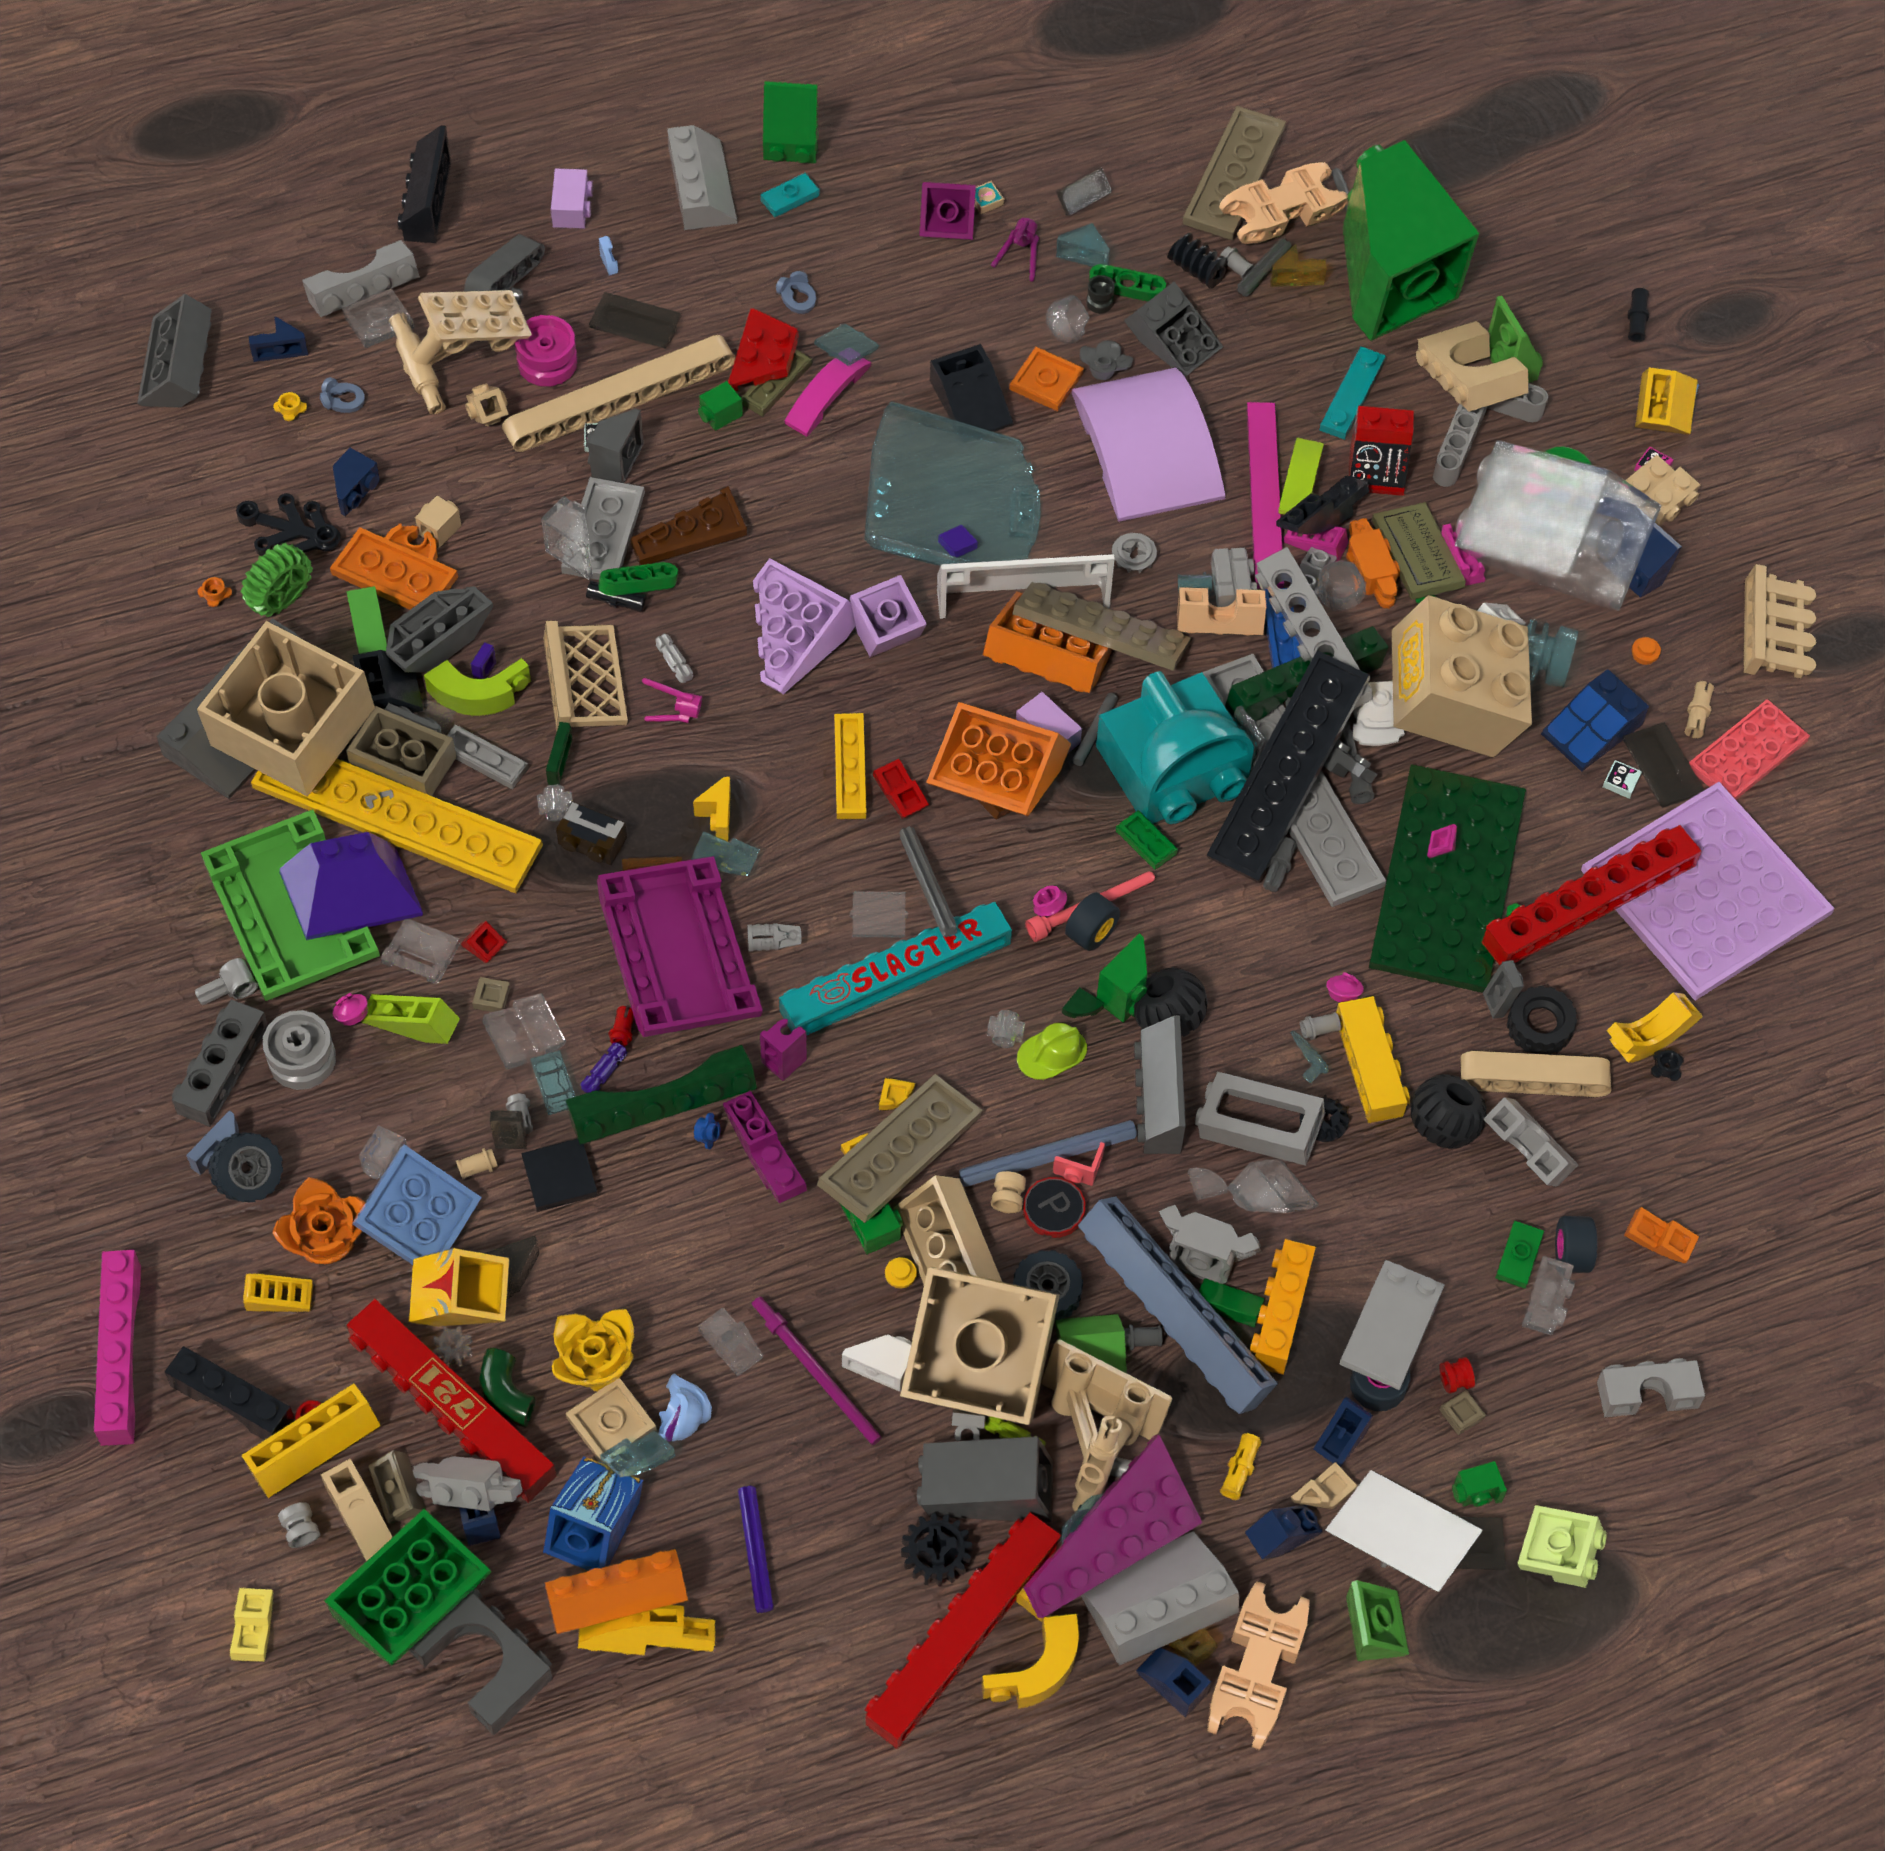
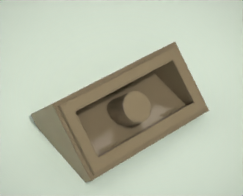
(396, 1486)

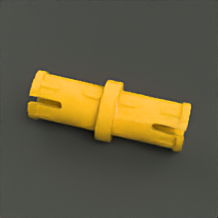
(1240, 1466)

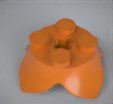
(317, 1205)

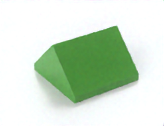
(1097, 1336)
(1376, 1621)

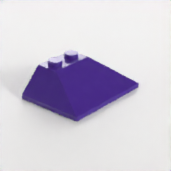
(348, 885)

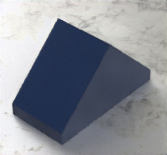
(1344, 1432)
(479, 1525)

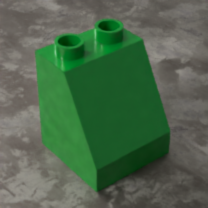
(1402, 241)

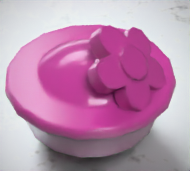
(1049, 901)
(1344, 987)
(350, 1009)

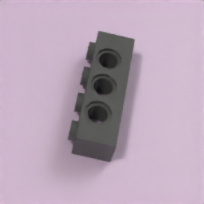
(206, 1103)

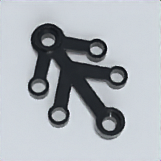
(290, 529)

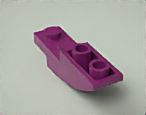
(764, 1148)

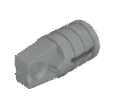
(783, 936)

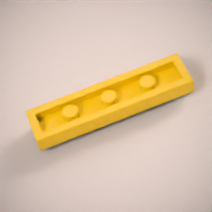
(850, 766)

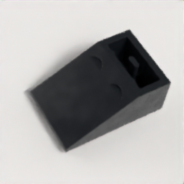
(970, 389)

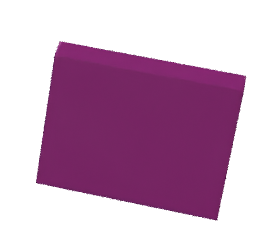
(947, 210)

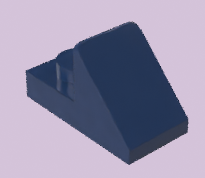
(284, 343)

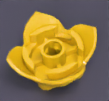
(581, 1337)

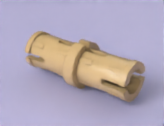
(1699, 709)

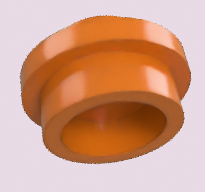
(1646, 650)

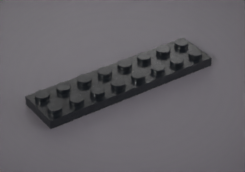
(1288, 766)

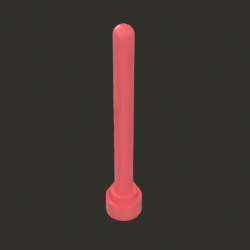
(1039, 927)

